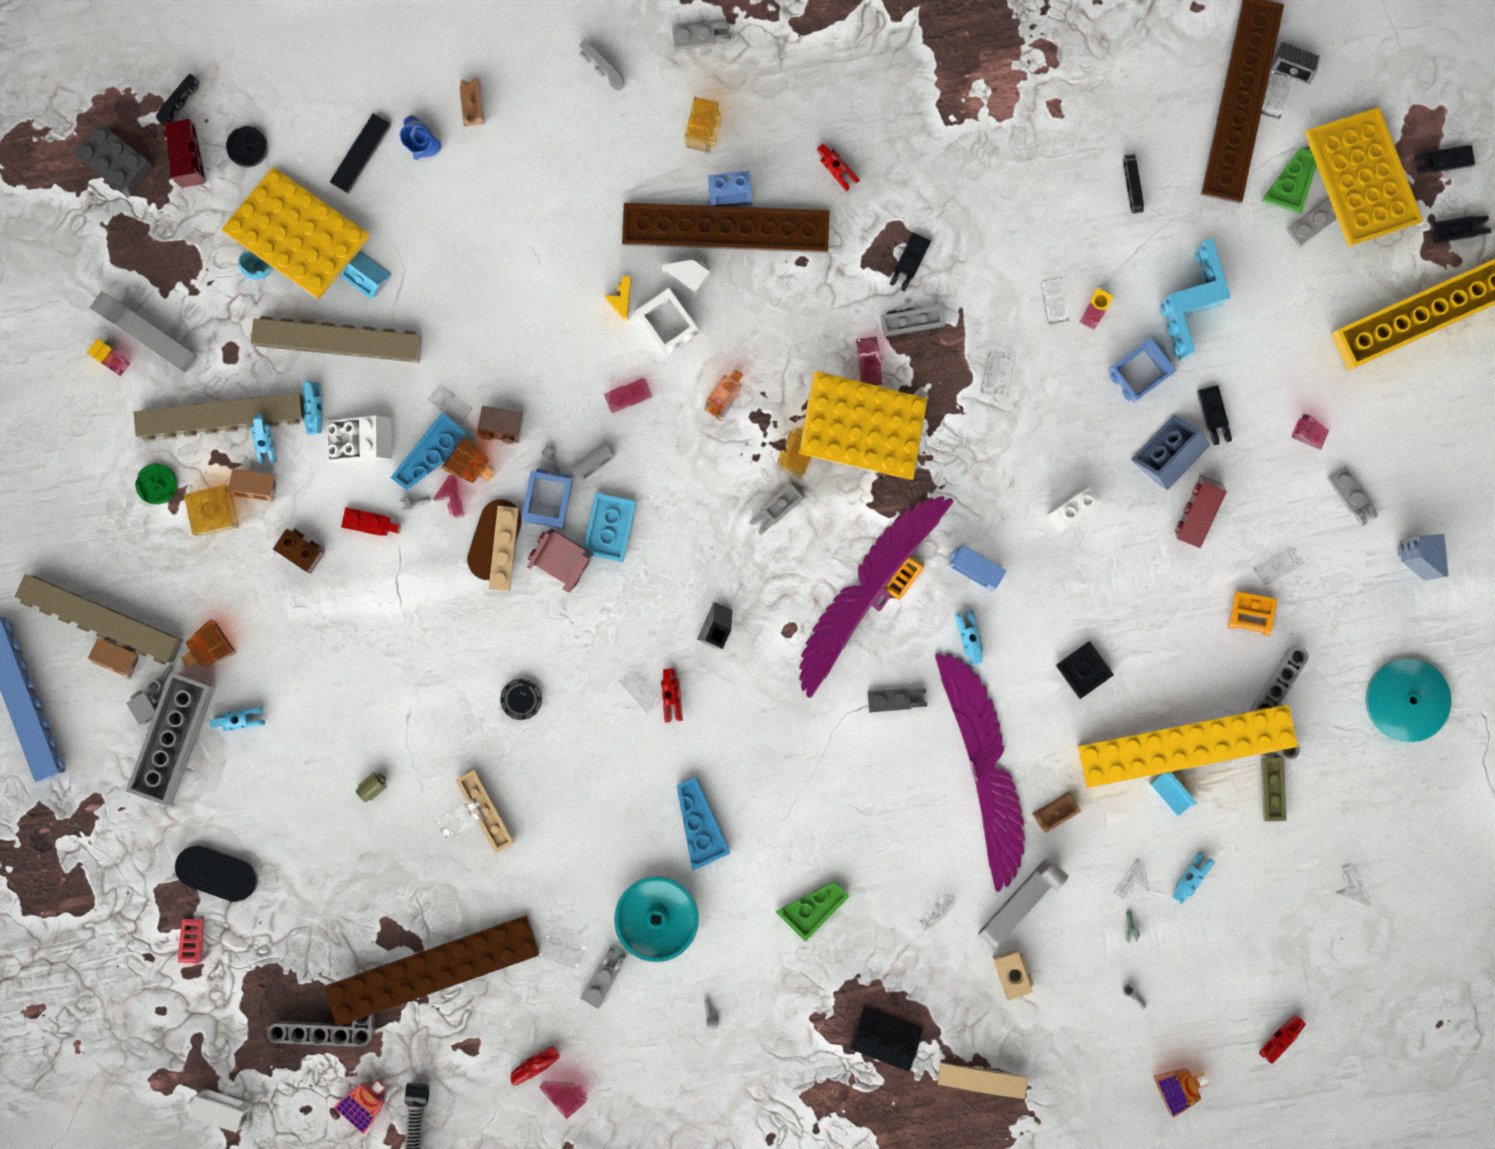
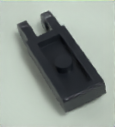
(177, 99)
(1447, 159)
(1458, 229)
(911, 259)
(1214, 413)

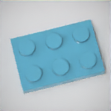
(609, 527)

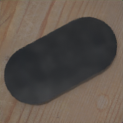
(216, 873)

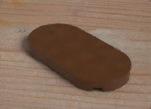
(481, 548)

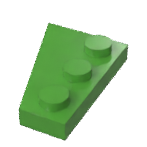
(1293, 183)
(813, 909)

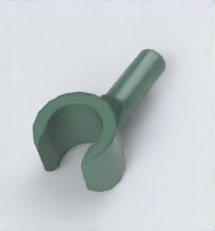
(1132, 930)

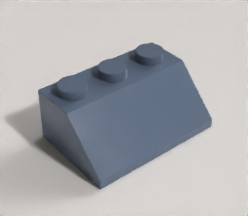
(1171, 452)
(1425, 556)

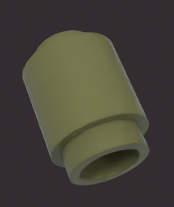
(371, 786)

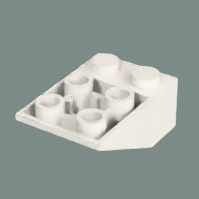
(359, 439)

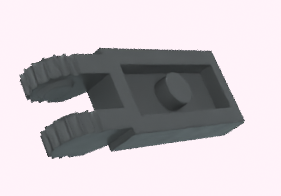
(893, 700)

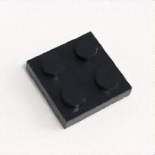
(1084, 670)

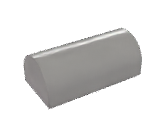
(593, 461)

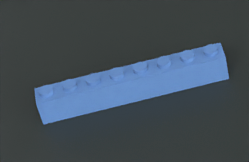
(26, 709)

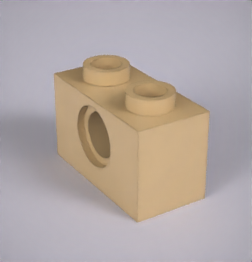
(1020, 986)

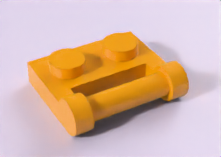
(1253, 606)

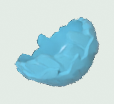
(253, 266)

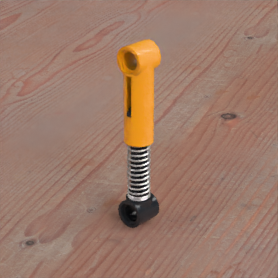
(416, 1098)

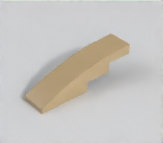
(983, 1080)

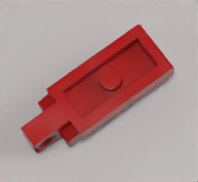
(368, 522)

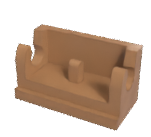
(471, 102)
(252, 485)
(113, 658)
(1056, 812)

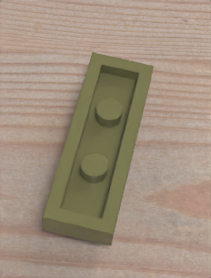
(1273, 789)

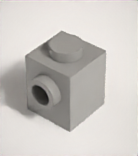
(143, 706)

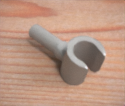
(547, 453)
(411, 503)
(160, 681)
(1134, 996)
(712, 1023)

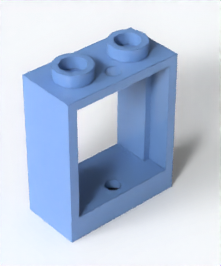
(732, 192)
(1159, 360)
(545, 520)
(976, 567)

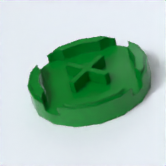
(156, 484)

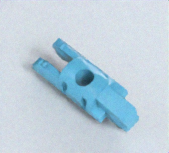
(312, 407)
(262, 439)
(974, 647)
(228, 719)
(1186, 886)

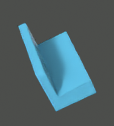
(365, 275)
(1173, 793)

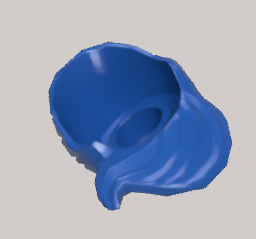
(418, 138)

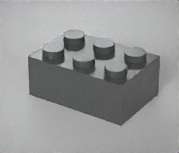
(113, 160)

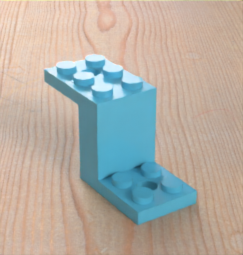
(1195, 299)

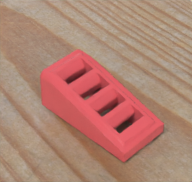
(182, 958)

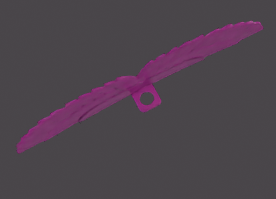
(877, 570)
(984, 748)

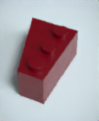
(184, 153)
(1200, 511)

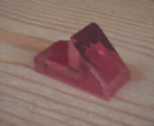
(1310, 432)
(450, 491)

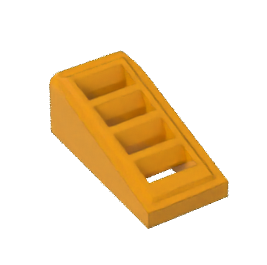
(892, 590)

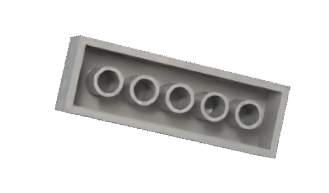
(170, 738)

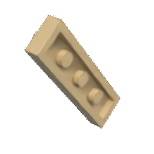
(504, 548)
(493, 824)

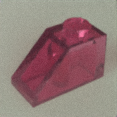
(869, 360)
(565, 1096)

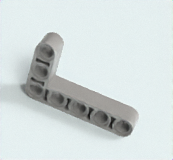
(143, 331)
(1283, 686)
(1027, 895)
(331, 1030)

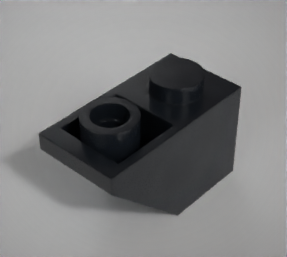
(716, 626)

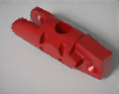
(831, 158)
(669, 686)
(1282, 1039)
(534, 1065)

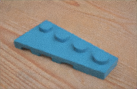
(429, 451)
(701, 829)

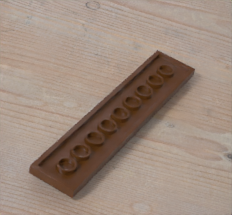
(1242, 100)
(725, 227)
(431, 970)

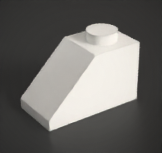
(688, 274)

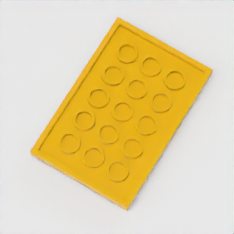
(1363, 176)
(295, 233)
(863, 425)

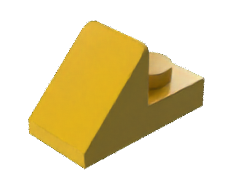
(622, 302)

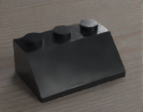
(886, 1039)

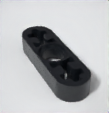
(1133, 184)

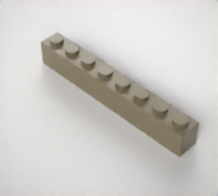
(336, 340)
(217, 416)
(98, 618)

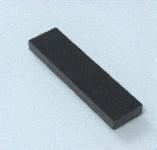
(360, 153)

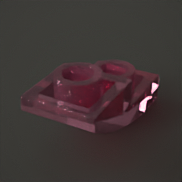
(628, 395)

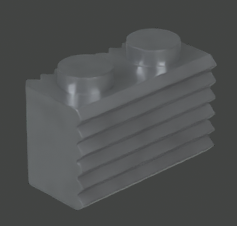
(1296, 63)

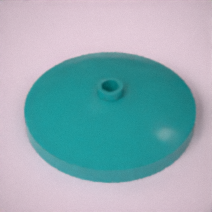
(1390, 705)
(652, 939)

